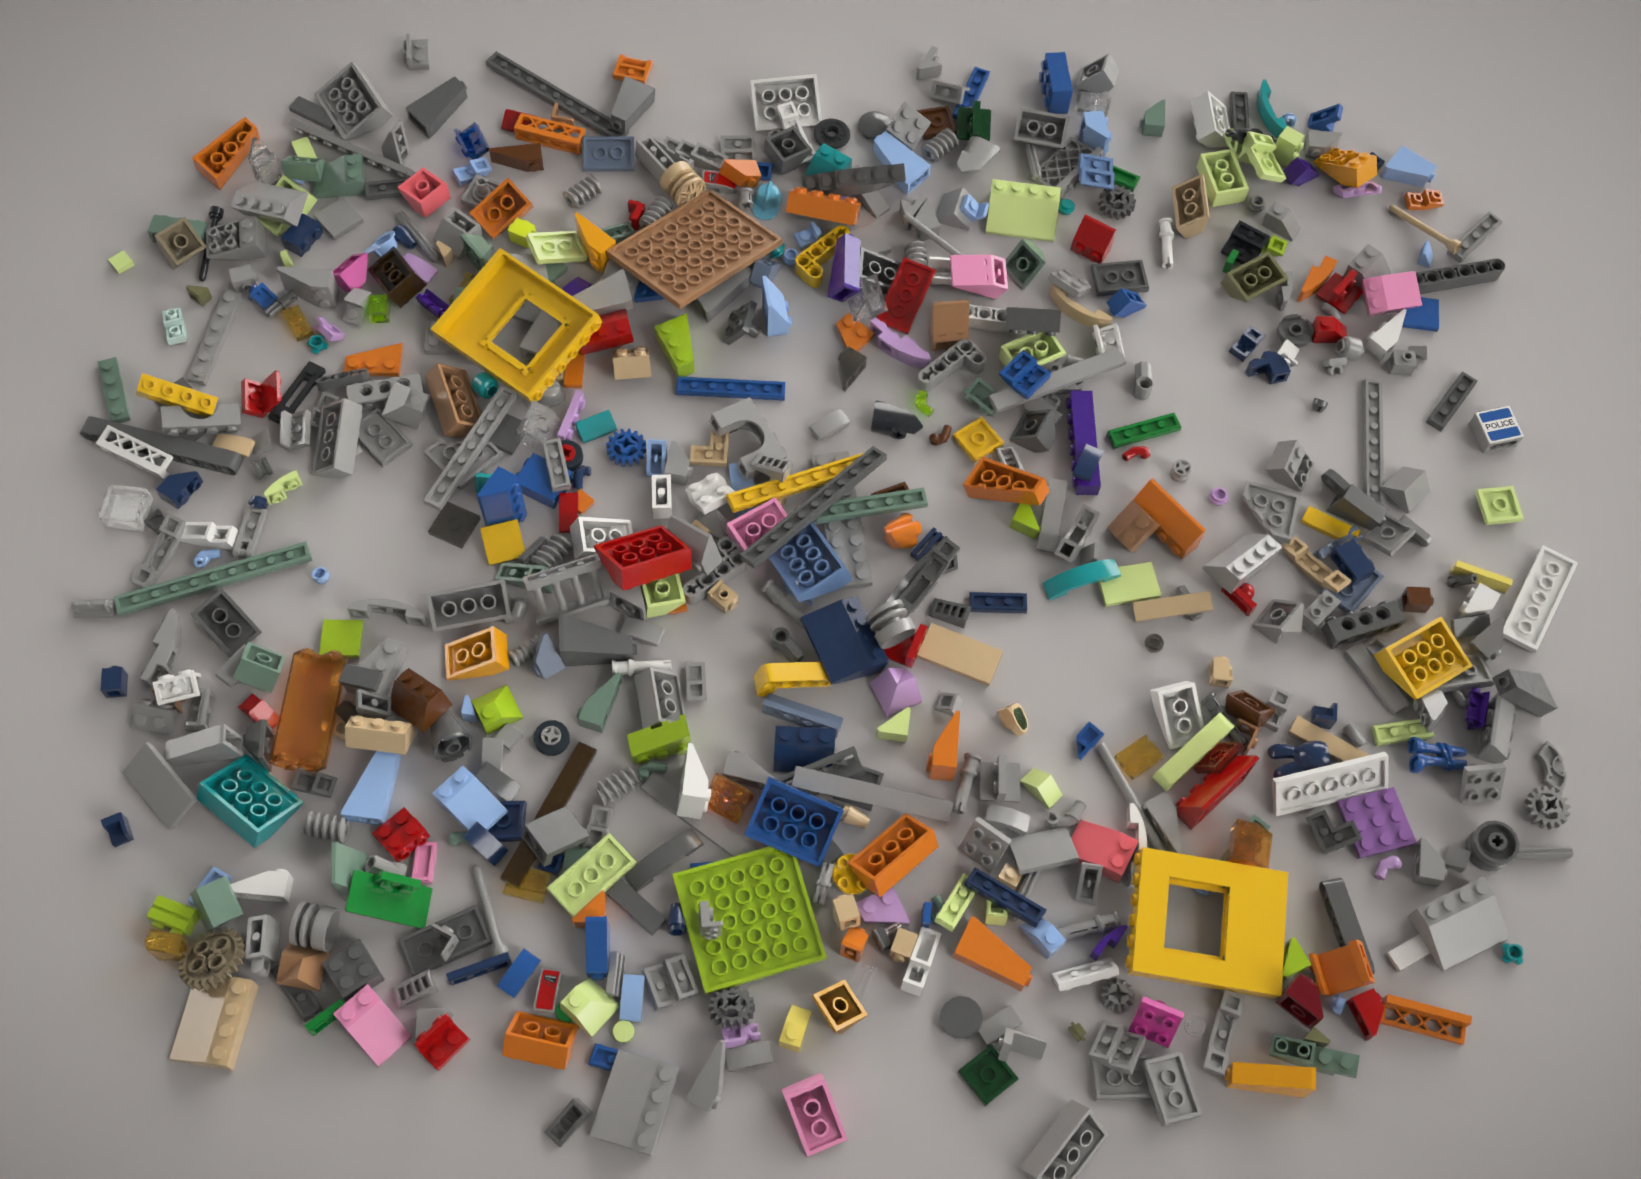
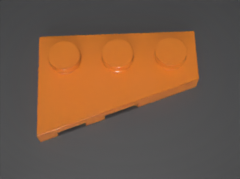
(379, 362)

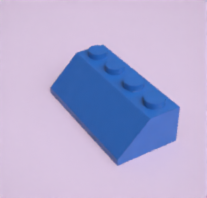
(502, 498)

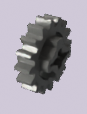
(1118, 202)
(731, 1008)

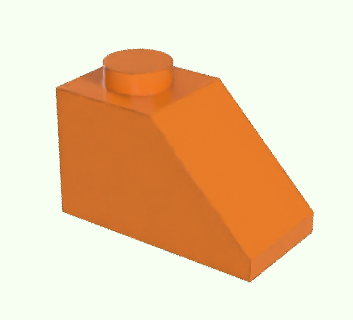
(741, 172)
(854, 943)

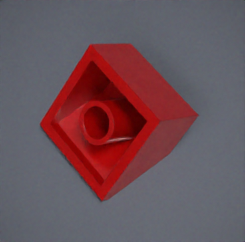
(1093, 239)

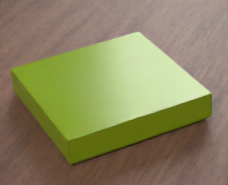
(342, 636)

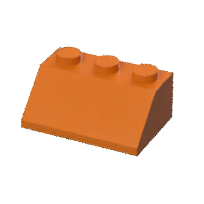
(540, 1040)

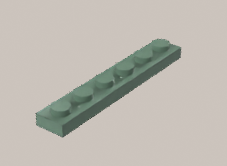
(874, 505)

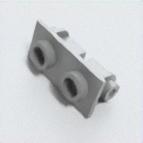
(93, 608)

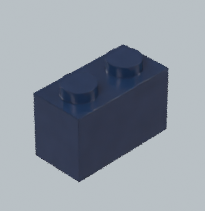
(302, 237)
(1352, 562)

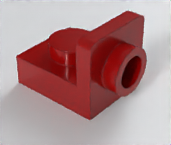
(636, 210)

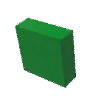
(1230, 261)

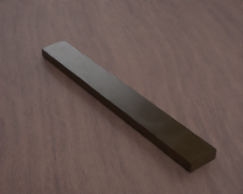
(557, 798)

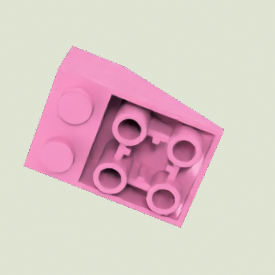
(979, 274)

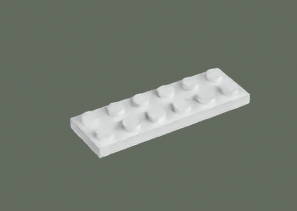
(1538, 599)
(1330, 783)

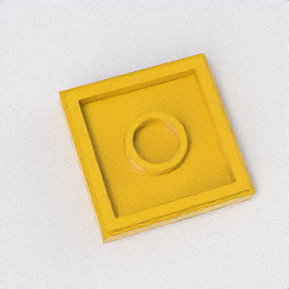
(978, 439)
(502, 542)

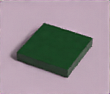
(988, 1075)

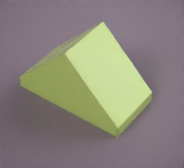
(896, 728)
(1042, 787)

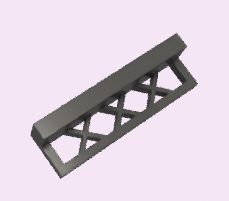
(847, 768)

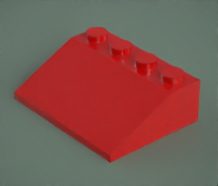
(644, 557)
(1214, 790)

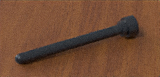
(216, 214)

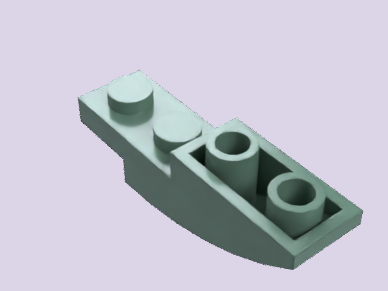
(1309, 1055)

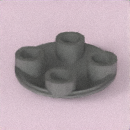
(873, 124)

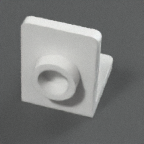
(1289, 352)

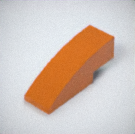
(1317, 278)

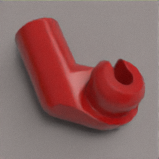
(1136, 450)

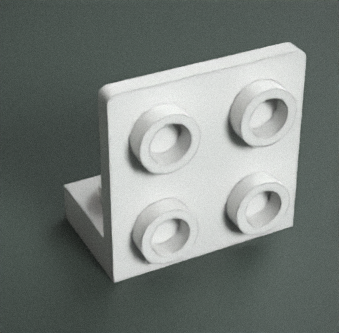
(177, 688)

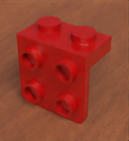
(261, 398)

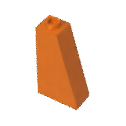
(990, 955)

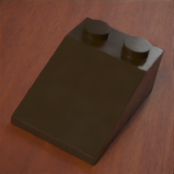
(397, 277)

